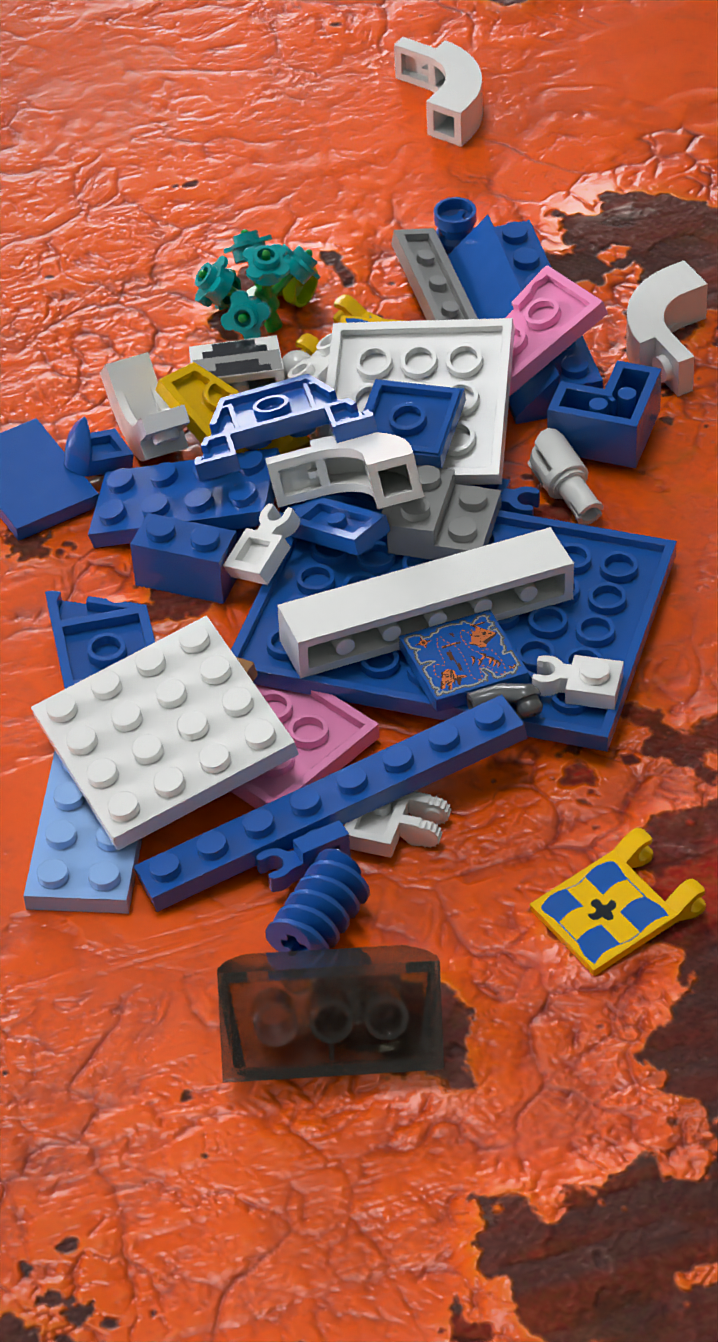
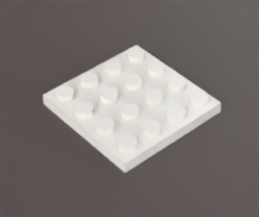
(437, 353)
(163, 732)

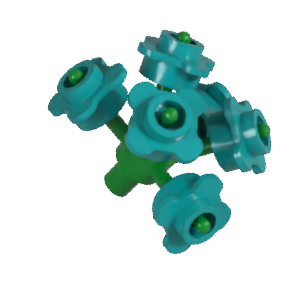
(266, 267)

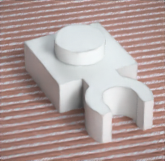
(262, 550)
(585, 682)

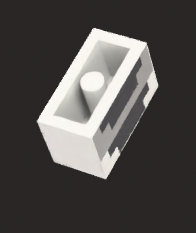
(242, 363)

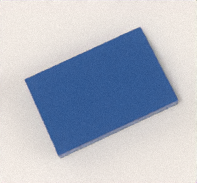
(36, 484)

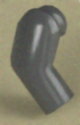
(521, 695)

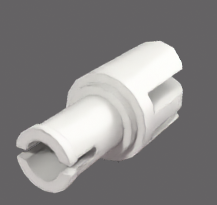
(564, 475)

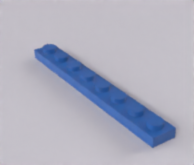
(336, 797)

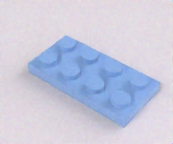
(73, 856)

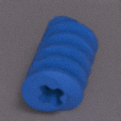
(320, 905)

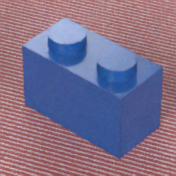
(183, 557)

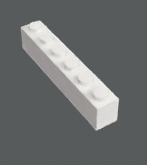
(371, 614)

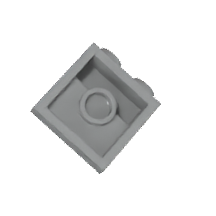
(445, 520)

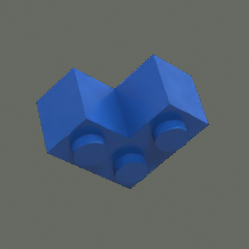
(612, 421)

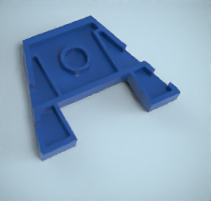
(274, 411)

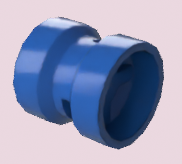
(454, 221)

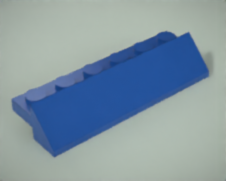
(493, 271)

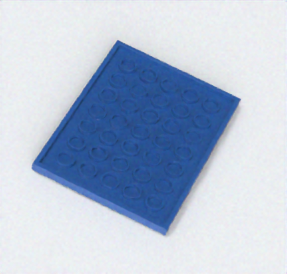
(610, 617)

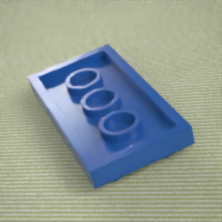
(177, 493)

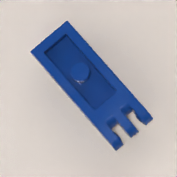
(338, 525)

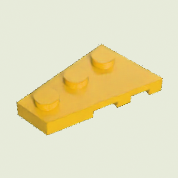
(201, 394)

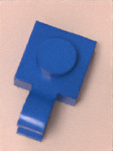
(295, 863)

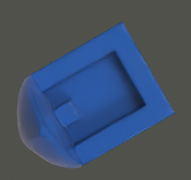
(95, 451)

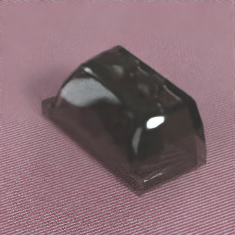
(330, 1013)

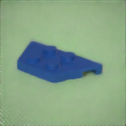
(95, 634)

